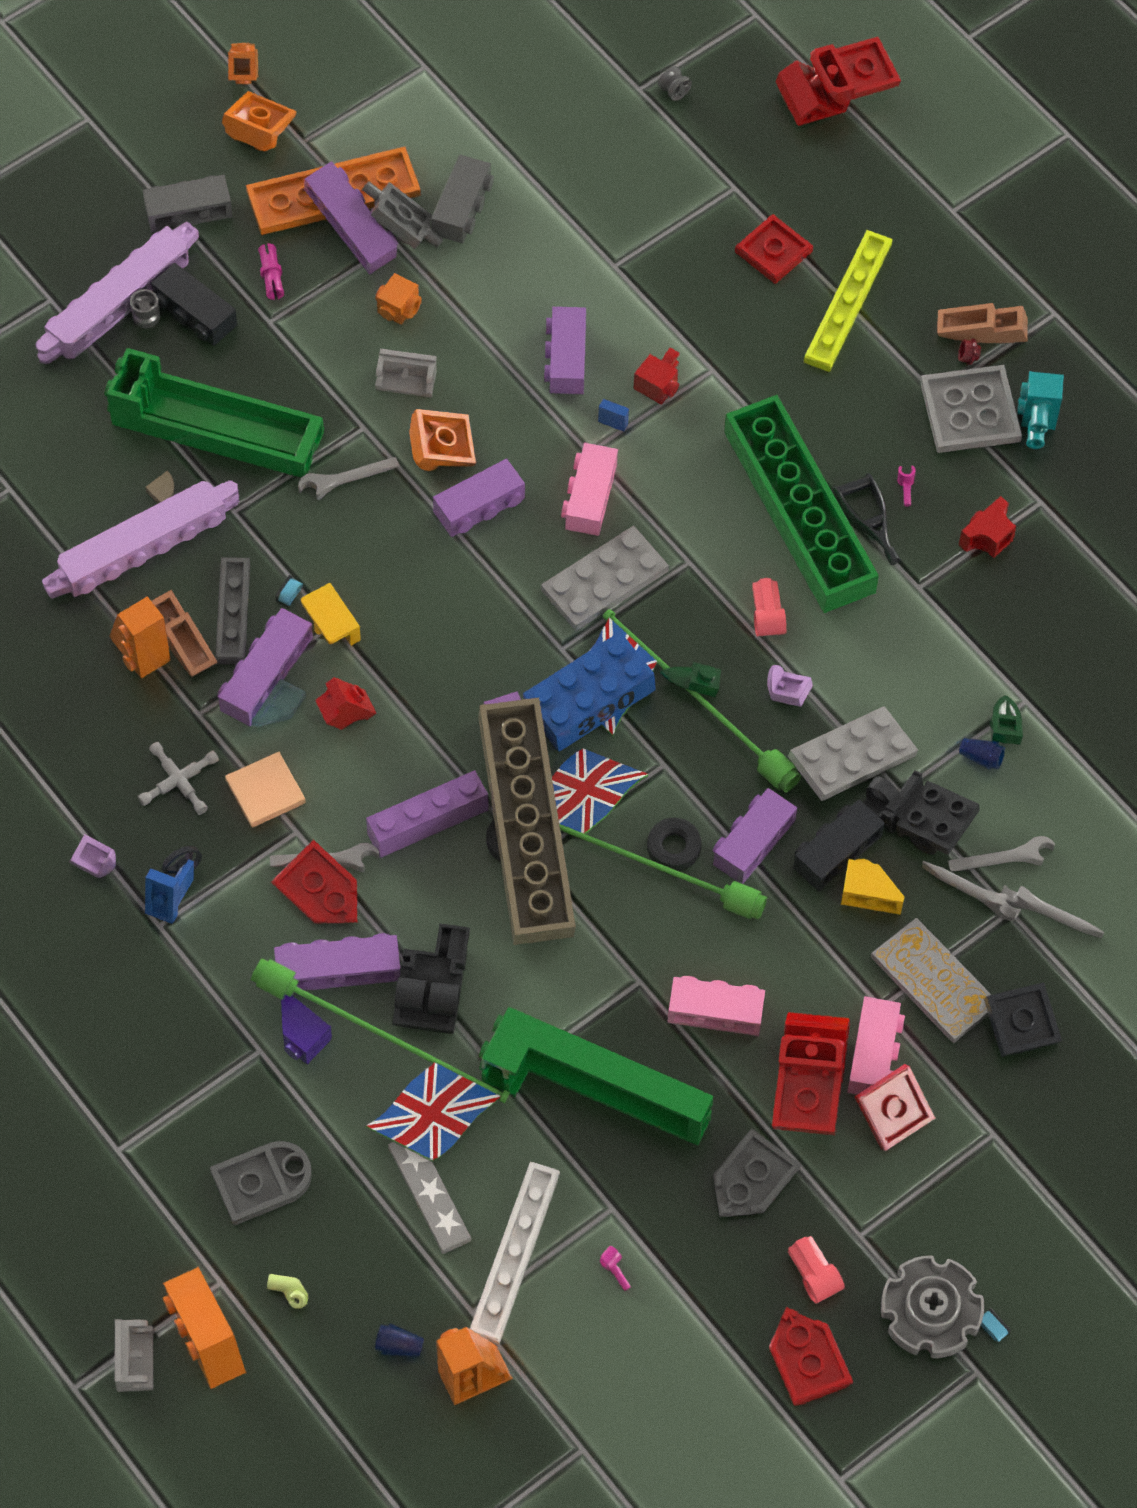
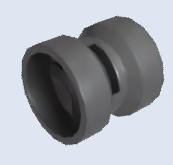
(145, 308)

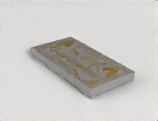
(933, 979)

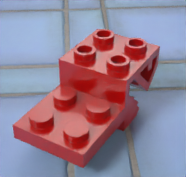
(836, 79)
(810, 1073)

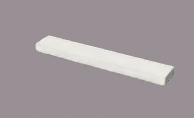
(514, 1252)

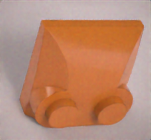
(257, 121)
(441, 439)

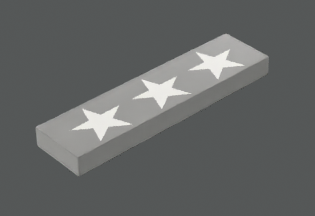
(431, 1198)

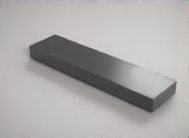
(232, 610)

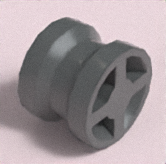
(674, 83)

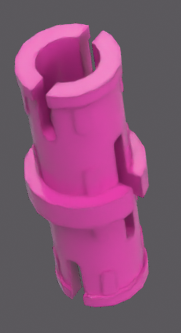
(271, 271)

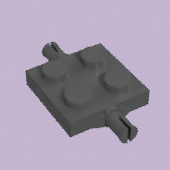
(401, 215)

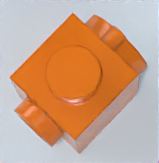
(243, 63)
(398, 299)

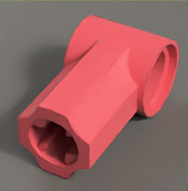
(768, 614)
(819, 1277)

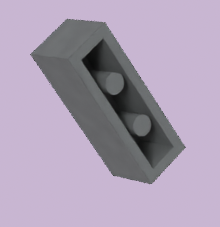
(462, 199)
(188, 202)

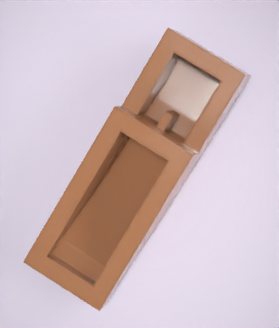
(984, 324)
(184, 636)

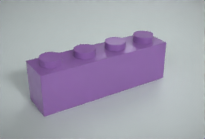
(351, 217)
(267, 663)
(427, 813)
(342, 962)

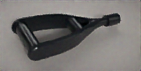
(869, 525)

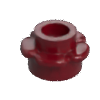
(969, 351)

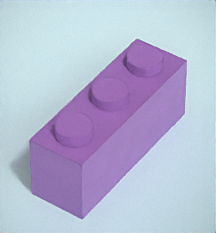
(566, 350)
(479, 497)
(754, 835)

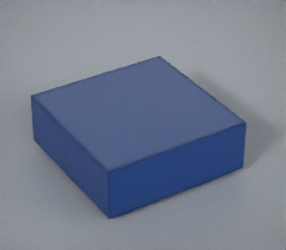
(613, 415)

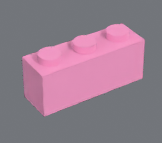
(590, 489)
(716, 1005)
(875, 1043)

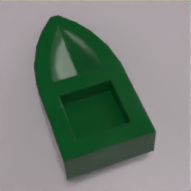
(696, 678)
(1006, 722)

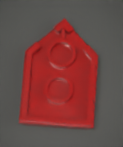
(319, 886)
(808, 1358)

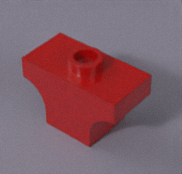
(989, 529)
(344, 704)

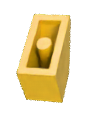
(870, 888)

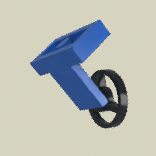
(168, 888)

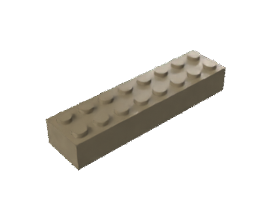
(526, 821)

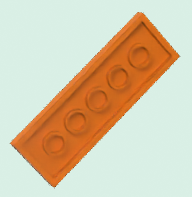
(285, 204)

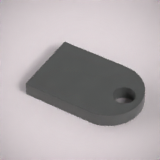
(259, 1180)

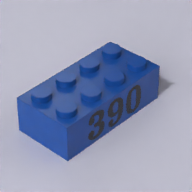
(592, 690)

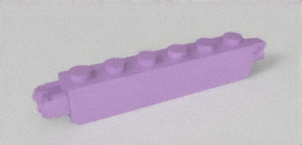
(109, 298)
(141, 538)

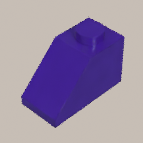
(303, 1030)

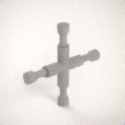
(178, 778)

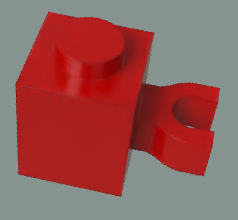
(658, 377)

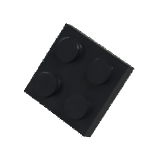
(1022, 1019)

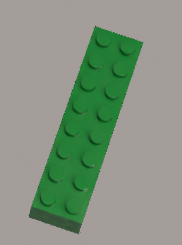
(801, 504)

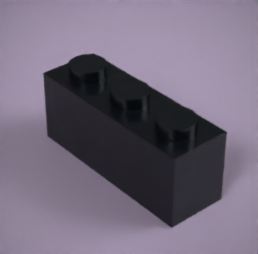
(194, 304)
(837, 843)

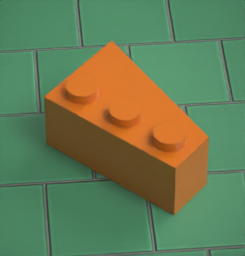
(141, 637)
(205, 1327)
(469, 1364)

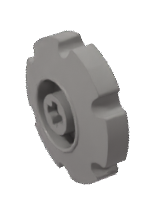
(939, 1330)

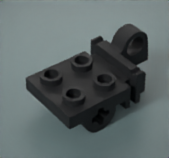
(925, 813)
(432, 983)

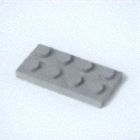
(604, 578)
(852, 753)

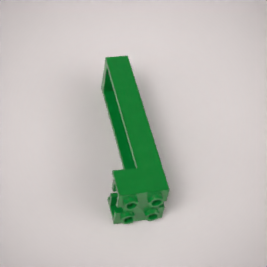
(210, 417)
(533, 1046)

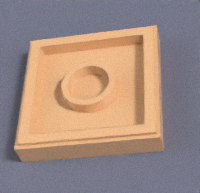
(265, 789)

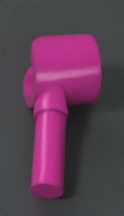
(906, 481)
(609, 1260)

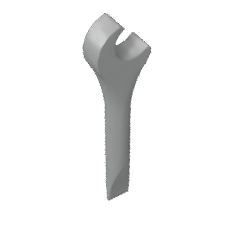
(326, 483)
(1026, 853)
(348, 858)
(993, 900)
(1026, 900)

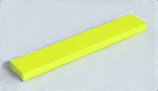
(847, 301)

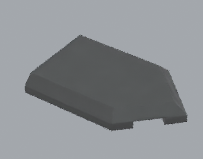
(752, 1176)

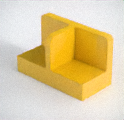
(331, 615)

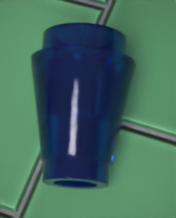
(983, 752)
(397, 1341)

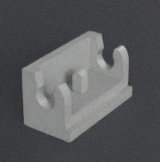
(406, 373)
(133, 1355)

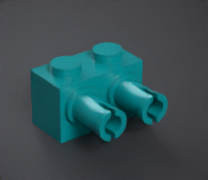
(1040, 405)

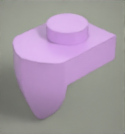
(787, 687)
(94, 857)

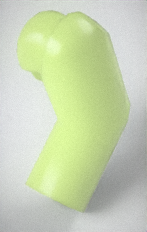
(291, 1288)

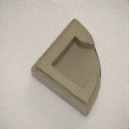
(161, 488)

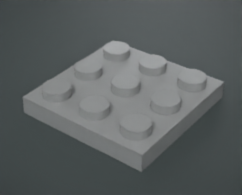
(970, 408)

